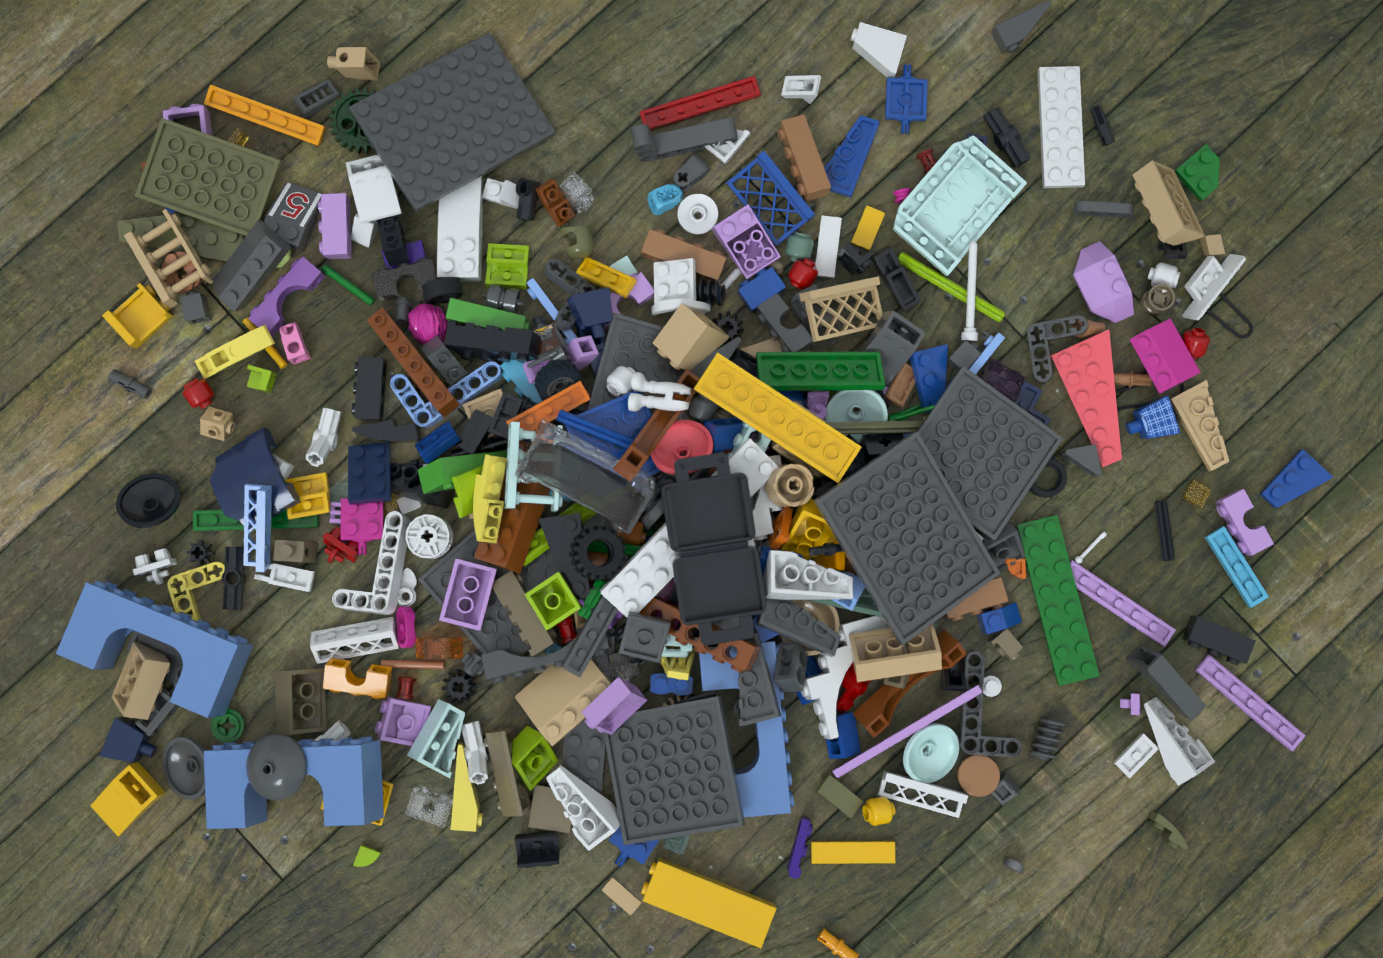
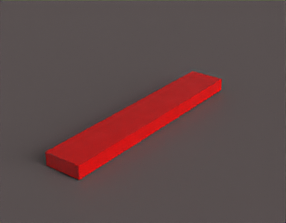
(700, 103)

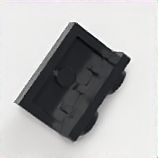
(537, 849)

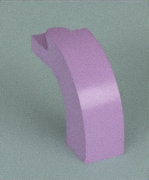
(581, 352)

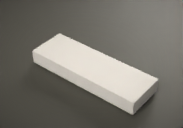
(827, 246)

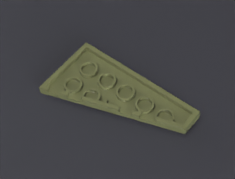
(207, 239)

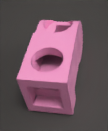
(294, 343)

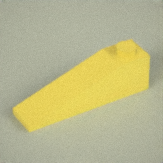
(466, 805)

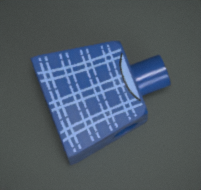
(1154, 419)

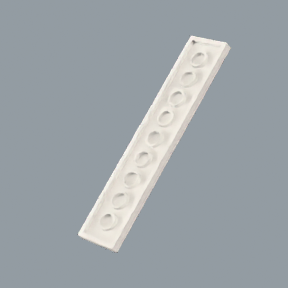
(652, 564)

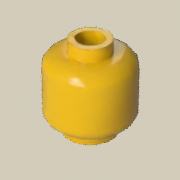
(878, 811)

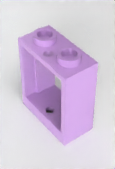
(192, 111)
(613, 706)

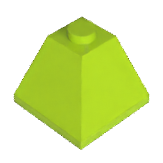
(553, 601)
(532, 756)

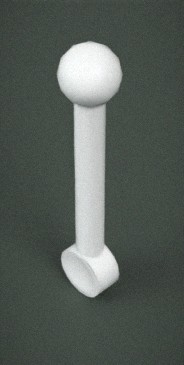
(1078, 559)

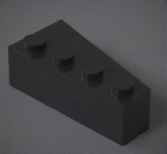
(492, 342)

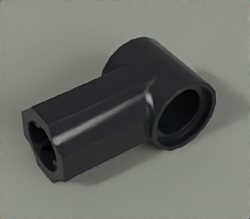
(527, 198)

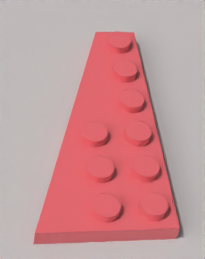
(1091, 386)

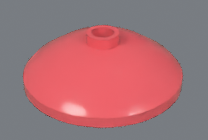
(682, 438)

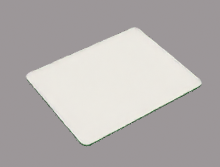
(407, 505)

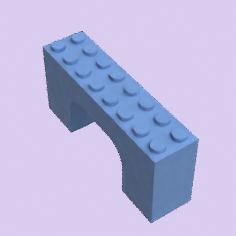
(209, 655)
(343, 767)
(766, 780)

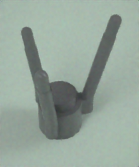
(558, 353)

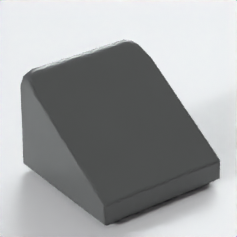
(1006, 789)

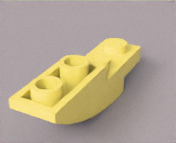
(234, 351)
(486, 502)

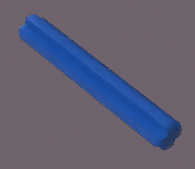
(594, 429)

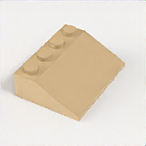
(558, 698)

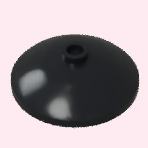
(144, 493)

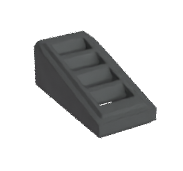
(312, 109)

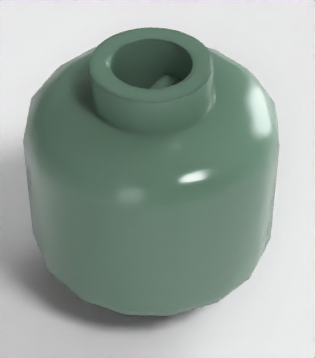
(799, 246)

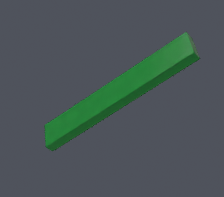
(216, 521)

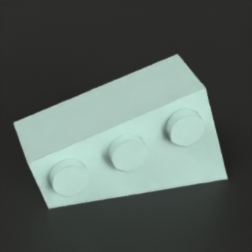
(438, 738)

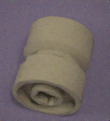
(1157, 299)

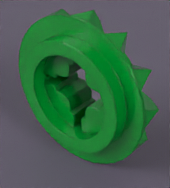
(221, 732)

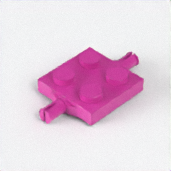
(362, 523)

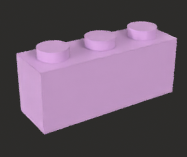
(335, 226)

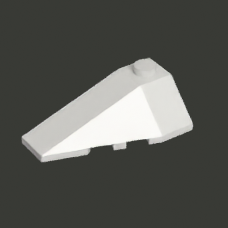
(1180, 752)

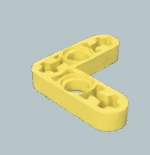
(189, 585)

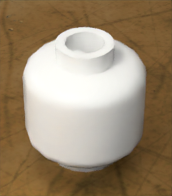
(1164, 274)
(620, 381)

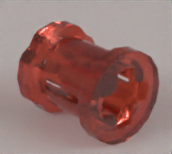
(928, 153)
(405, 688)

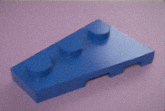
(930, 374)
(1295, 479)

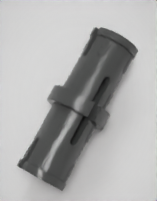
(130, 384)

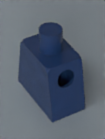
(592, 310)
(127, 742)

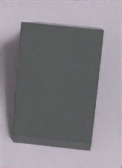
(1084, 458)

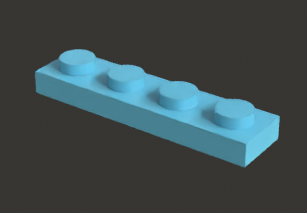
(1236, 567)

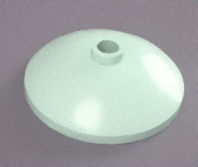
(868, 401)
(931, 753)

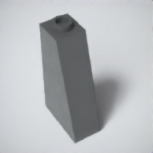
(1166, 681)

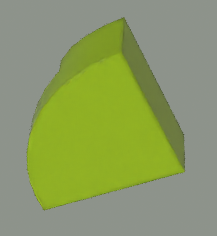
(366, 856)

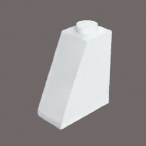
(879, 47)

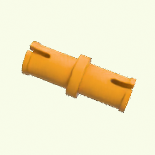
(836, 945)

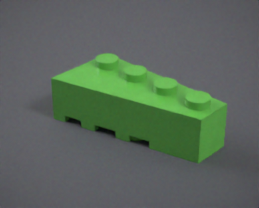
(439, 473)

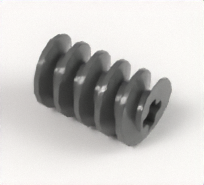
(1047, 739)

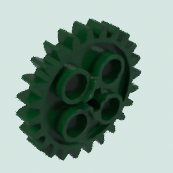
(343, 116)

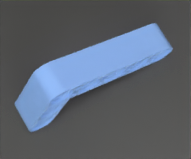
(464, 385)

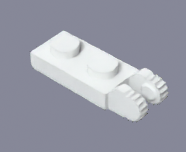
(289, 577)

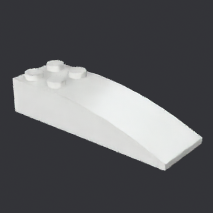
(461, 233)

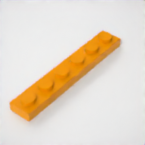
(265, 115)

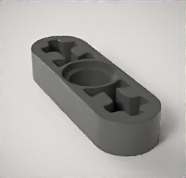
(1103, 209)

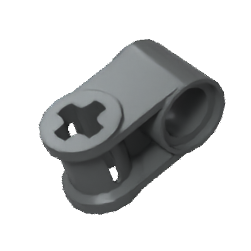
(693, 171)

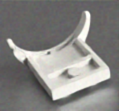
(675, 285)

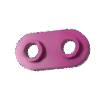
(405, 627)

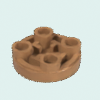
(978, 775)

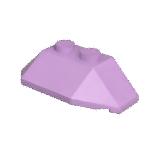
(1103, 283)

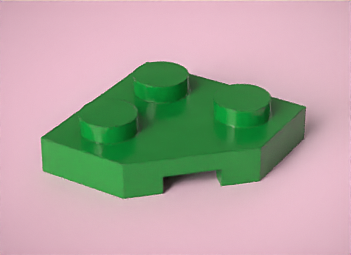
(1200, 172)

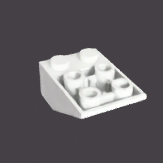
(373, 189)

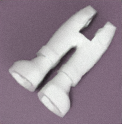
(640, 384)

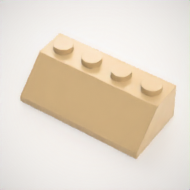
(1167, 204)
(880, 656)

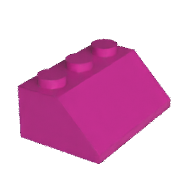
(1165, 356)

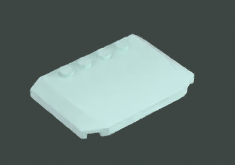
(956, 203)

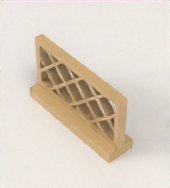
(835, 293)

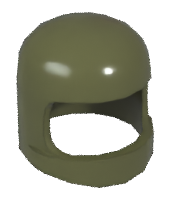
(580, 241)

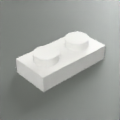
(1135, 755)

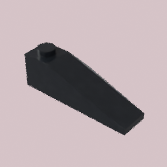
(407, 483)

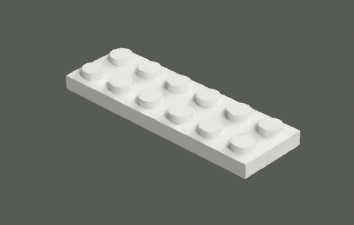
(1061, 127)

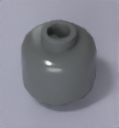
(702, 409)

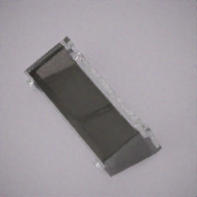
(584, 475)

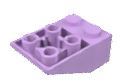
(746, 241)

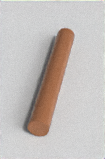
(413, 664)

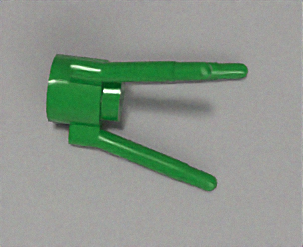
(902, 415)

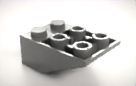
(896, 342)

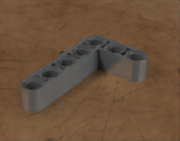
(683, 140)
(975, 712)

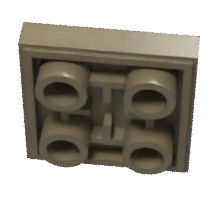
(547, 811)

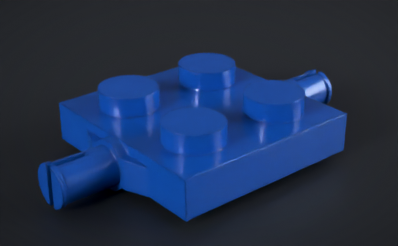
(906, 99)
(638, 851)

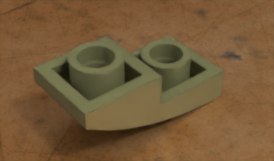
(839, 796)
(1172, 835)

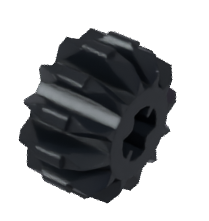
(732, 323)
(452, 684)

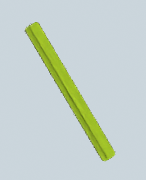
(949, 286)

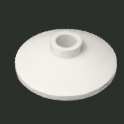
(697, 204)

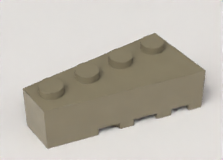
(511, 595)

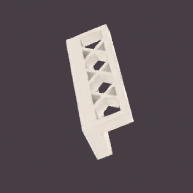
(353, 636)
(927, 788)

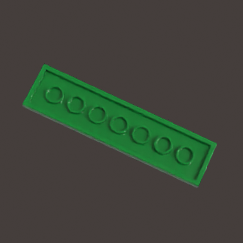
(1057, 600)

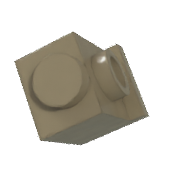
(1006, 644)

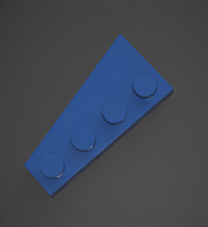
(849, 158)

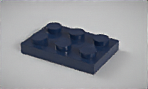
(369, 473)

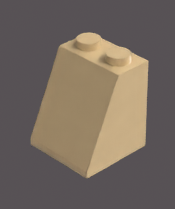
(688, 338)

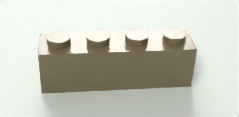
(512, 792)

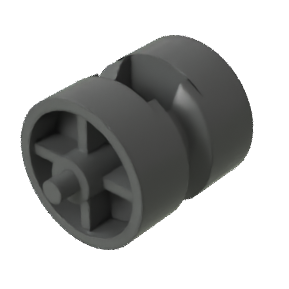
(507, 300)

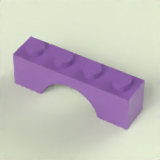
(269, 312)

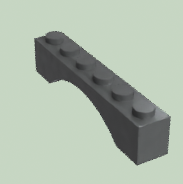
(503, 665)

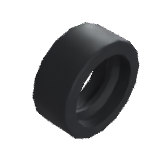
(442, 290)
(1062, 479)

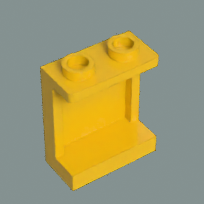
(139, 316)

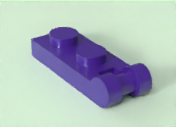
(799, 848)

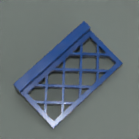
(784, 187)

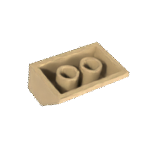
(140, 681)

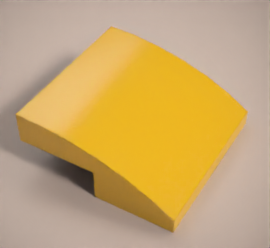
(313, 494)

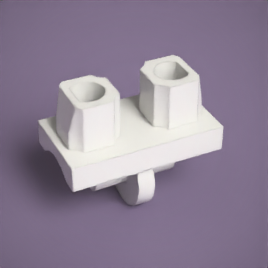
(145, 566)

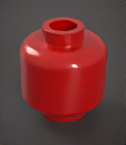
(803, 273)
(1196, 342)
(198, 393)

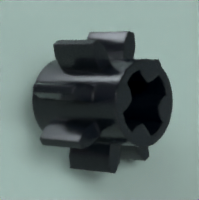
(200, 547)

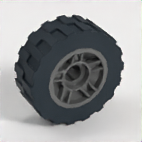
(555, 378)

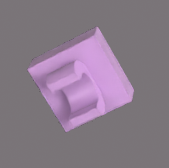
(1133, 703)

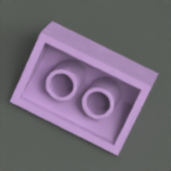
(468, 594)

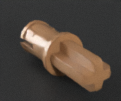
(1130, 379)

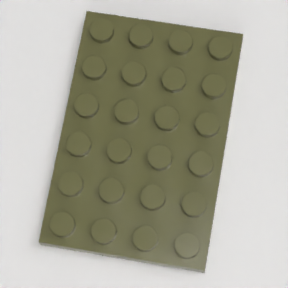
(207, 177)

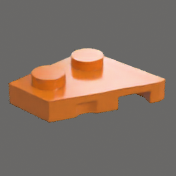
(781, 527)

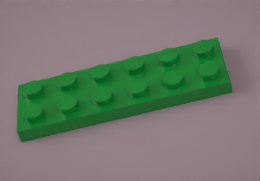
(820, 370)

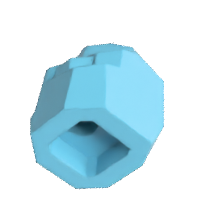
(664, 198)

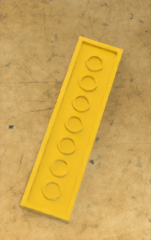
(777, 417)

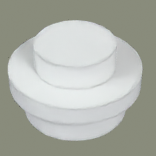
(991, 686)

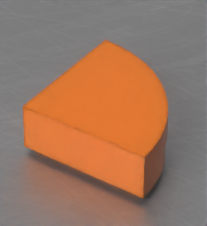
(1017, 569)

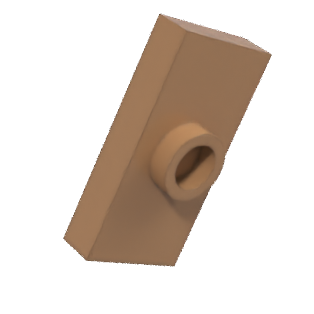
(901, 386)

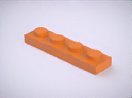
(548, 409)

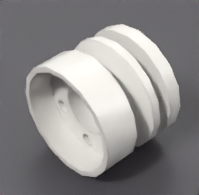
(442, 538)

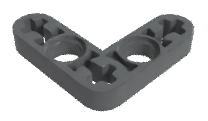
(581, 286)
(1048, 335)

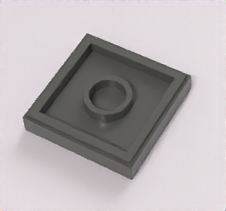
(644, 637)

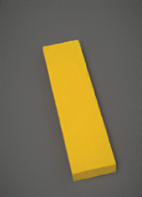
(852, 852)

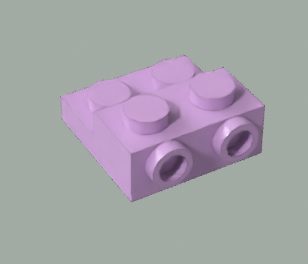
(401, 720)

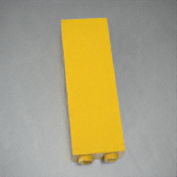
(708, 902)

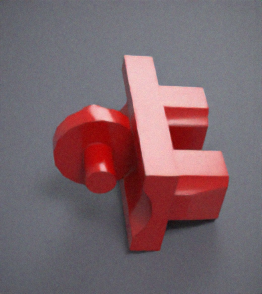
(333, 541)

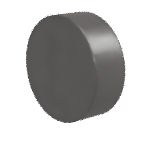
(1014, 865)

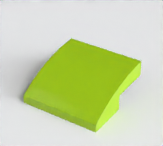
(507, 265)
(464, 487)

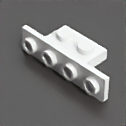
(1209, 282)

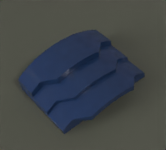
(251, 464)

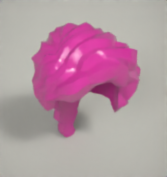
(427, 322)

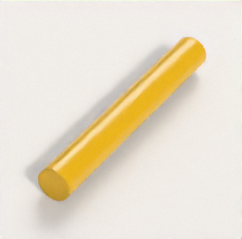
(270, 350)

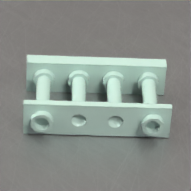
(514, 456)

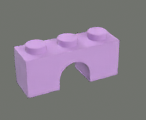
(640, 294)
(1232, 509)

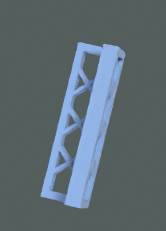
(262, 526)

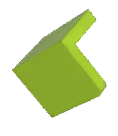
(261, 379)

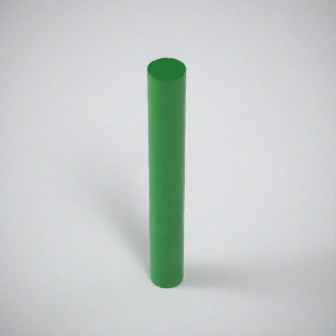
(348, 285)

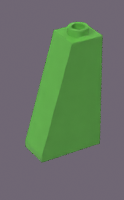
(481, 315)

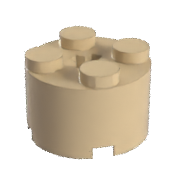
(800, 483)

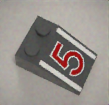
(294, 215)

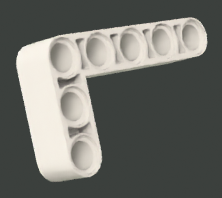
(383, 572)

